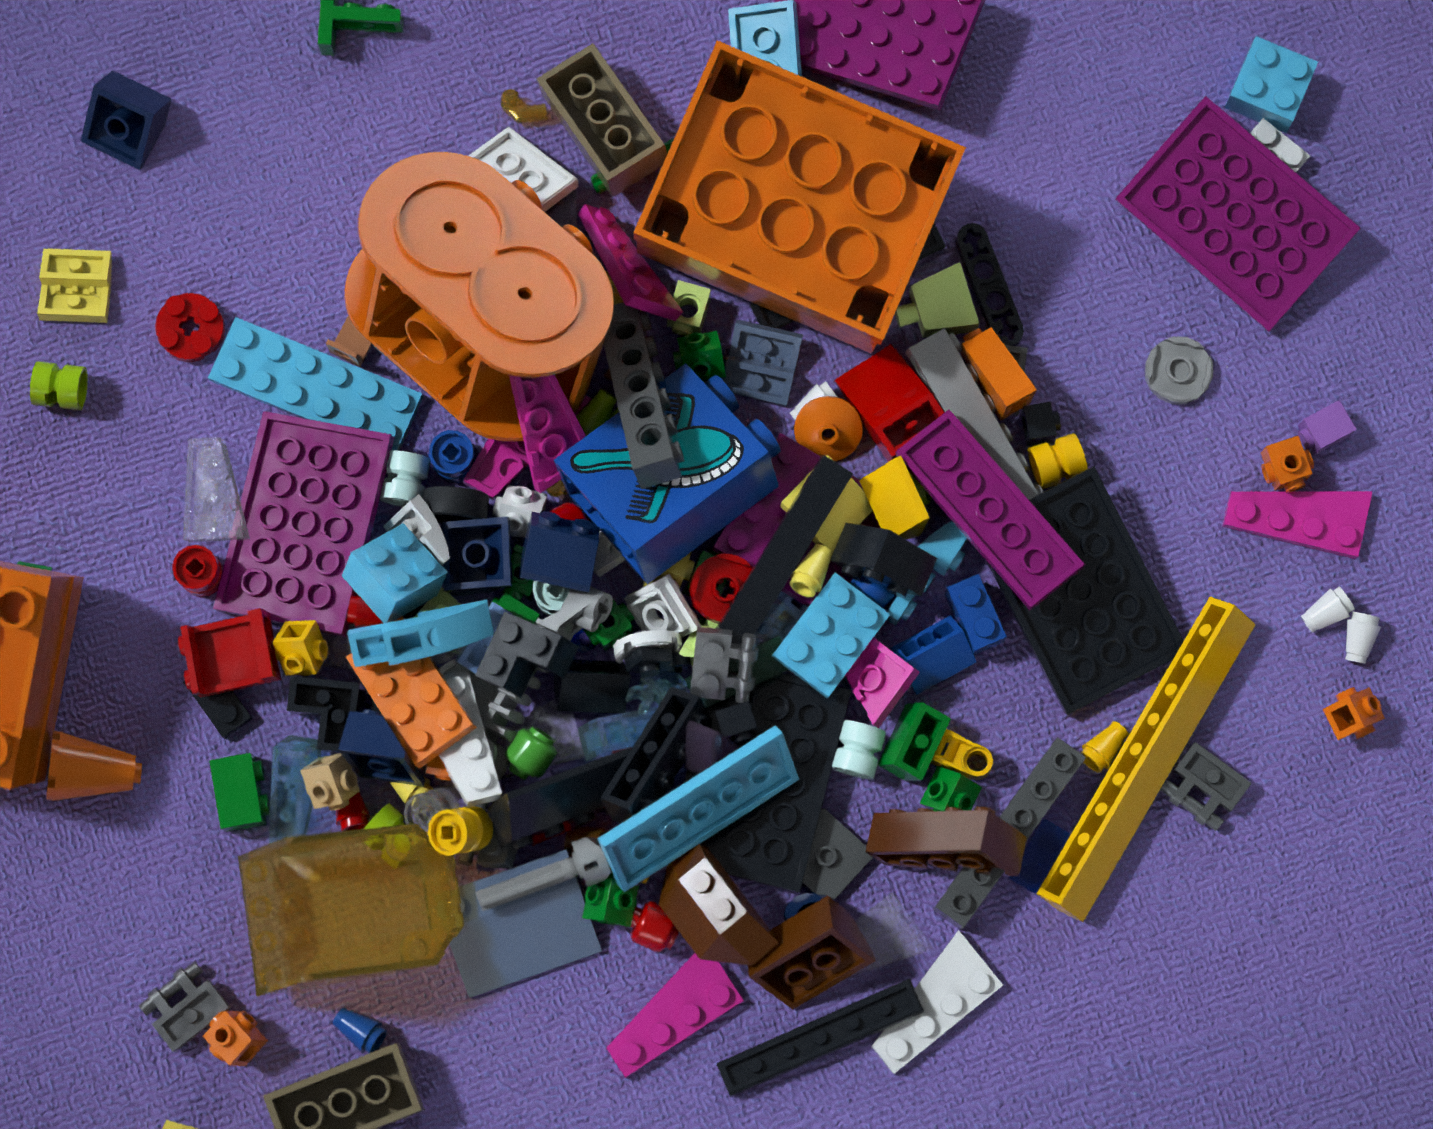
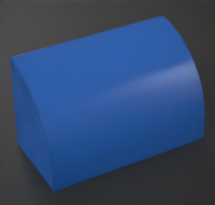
(936, 653)

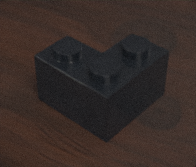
(884, 558)
(518, 650)
(328, 700)

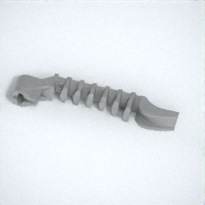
(578, 612)

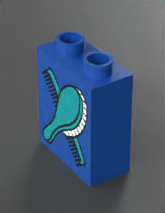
(722, 476)

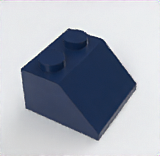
(124, 119)
(560, 551)
(477, 555)
(376, 751)

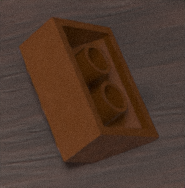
(813, 953)

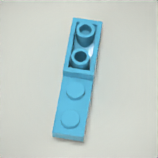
(946, 547)
(421, 636)

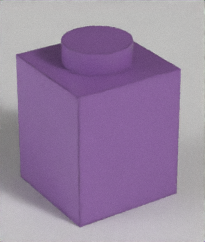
(1326, 428)

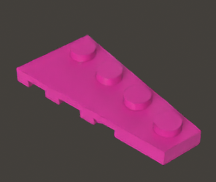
(628, 269)
(545, 424)
(500, 464)
(1309, 519)
(679, 1009)

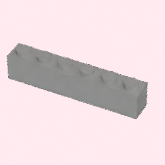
(956, 389)

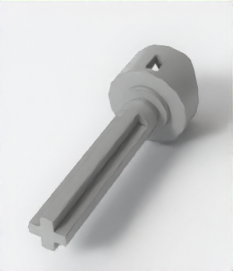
(587, 862)

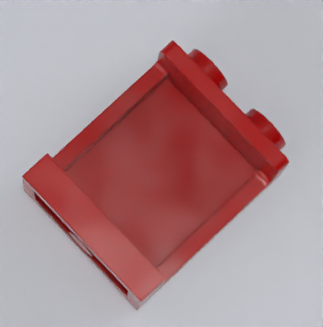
(229, 654)

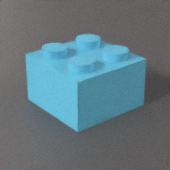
(1271, 84)
(394, 574)

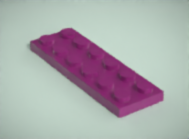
(990, 510)

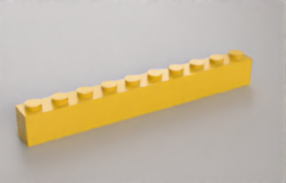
(1146, 759)

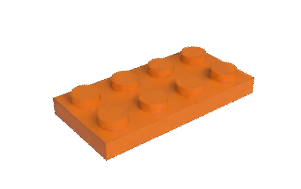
(416, 706)

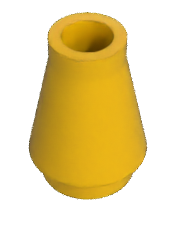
(1103, 747)

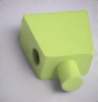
(940, 303)

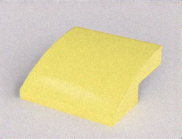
(75, 285)
(849, 508)

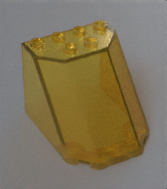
(347, 906)

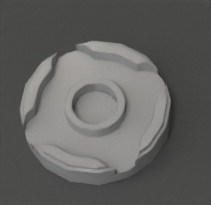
(1178, 370)

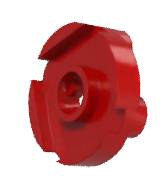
(201, 342)
(712, 572)

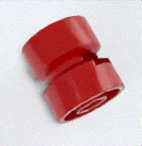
(197, 570)

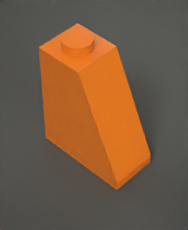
(997, 372)

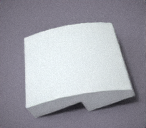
(423, 525)

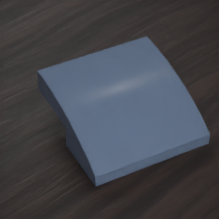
(762, 362)

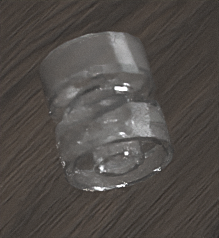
(426, 804)

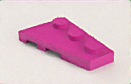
(880, 680)

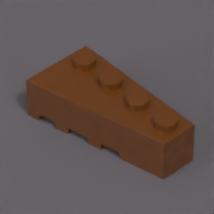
(946, 840)

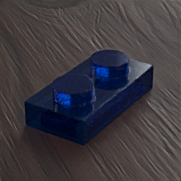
(1040, 855)

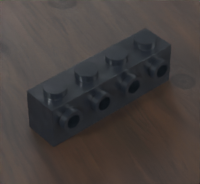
(655, 756)

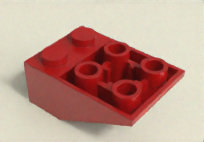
(889, 399)

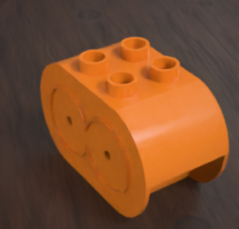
(475, 286)

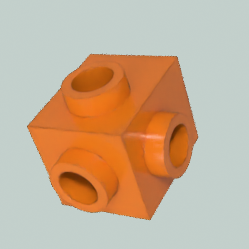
(1289, 453)
(1354, 713)
(234, 1037)

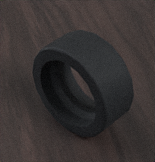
(456, 503)

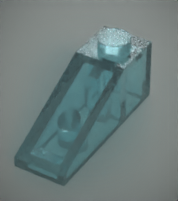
(612, 733)
(289, 800)

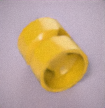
(1057, 461)
(460, 830)

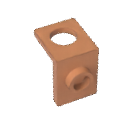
(350, 344)

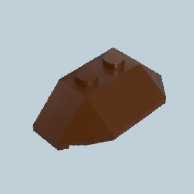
(713, 911)

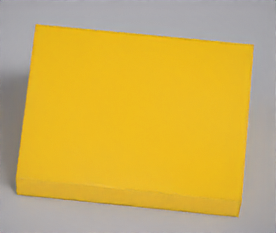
(895, 499)

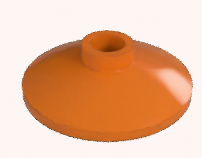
(833, 414)

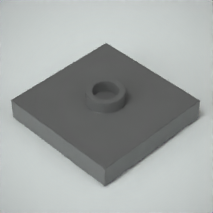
(834, 857)

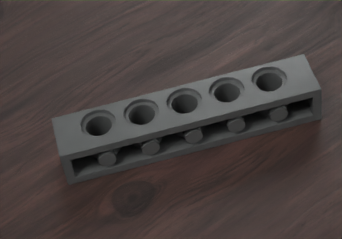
(640, 399)
(1023, 814)

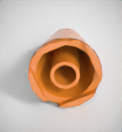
(88, 768)

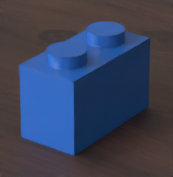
(975, 614)

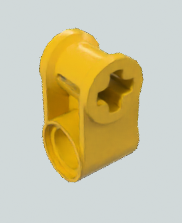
(957, 754)

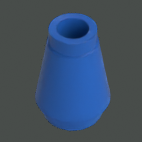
(360, 1030)

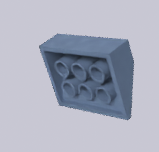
(523, 934)

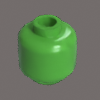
(530, 753)

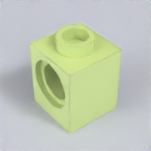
(693, 295)

